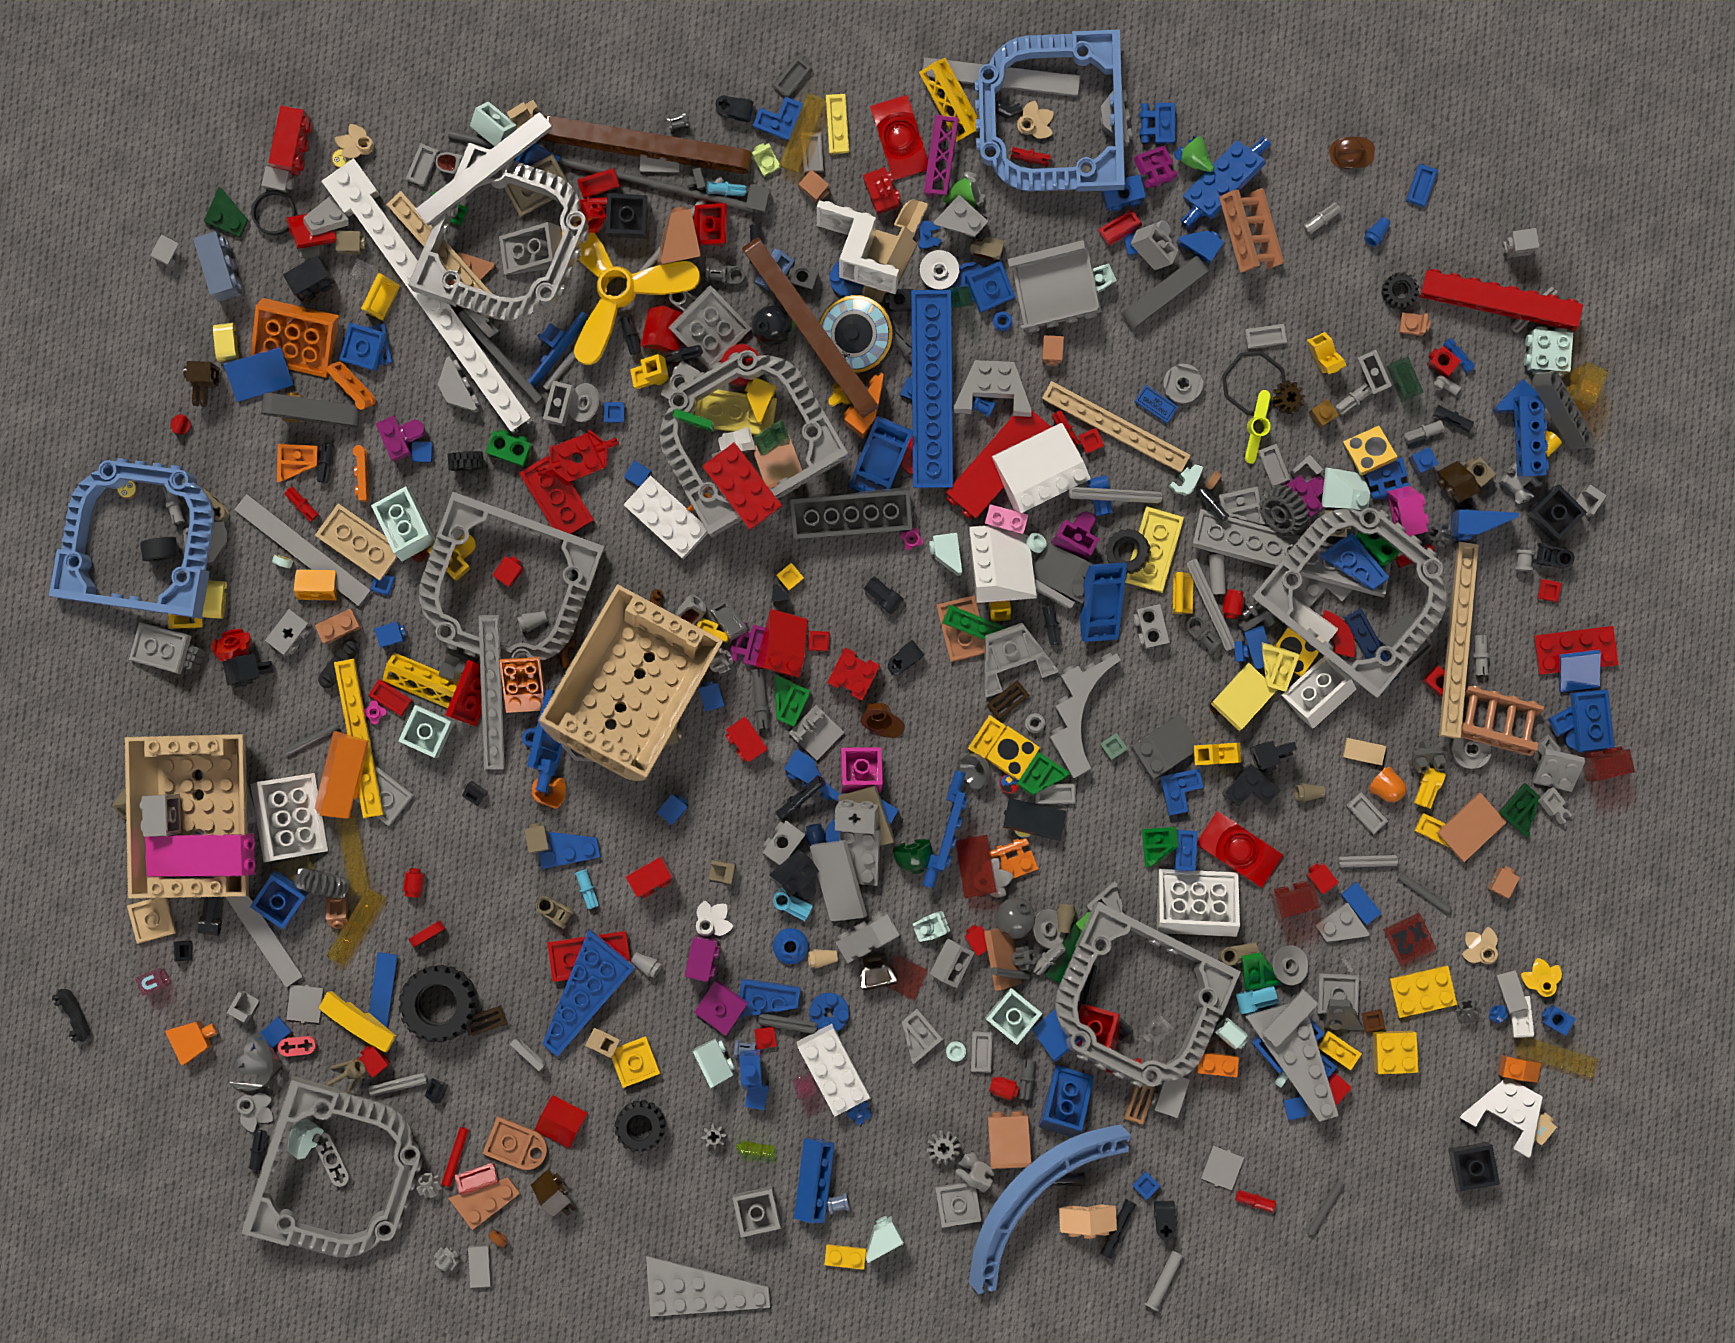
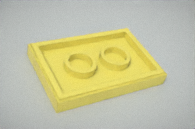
(1243, 697)

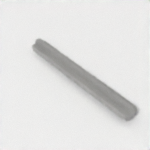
(1115, 495)
(1211, 604)

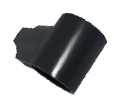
(886, 597)
(210, 918)

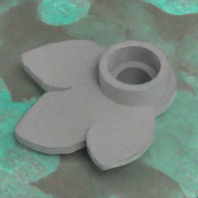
(1001, 877)
(257, 1112)

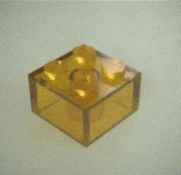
(1586, 385)

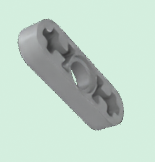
(343, 1169)

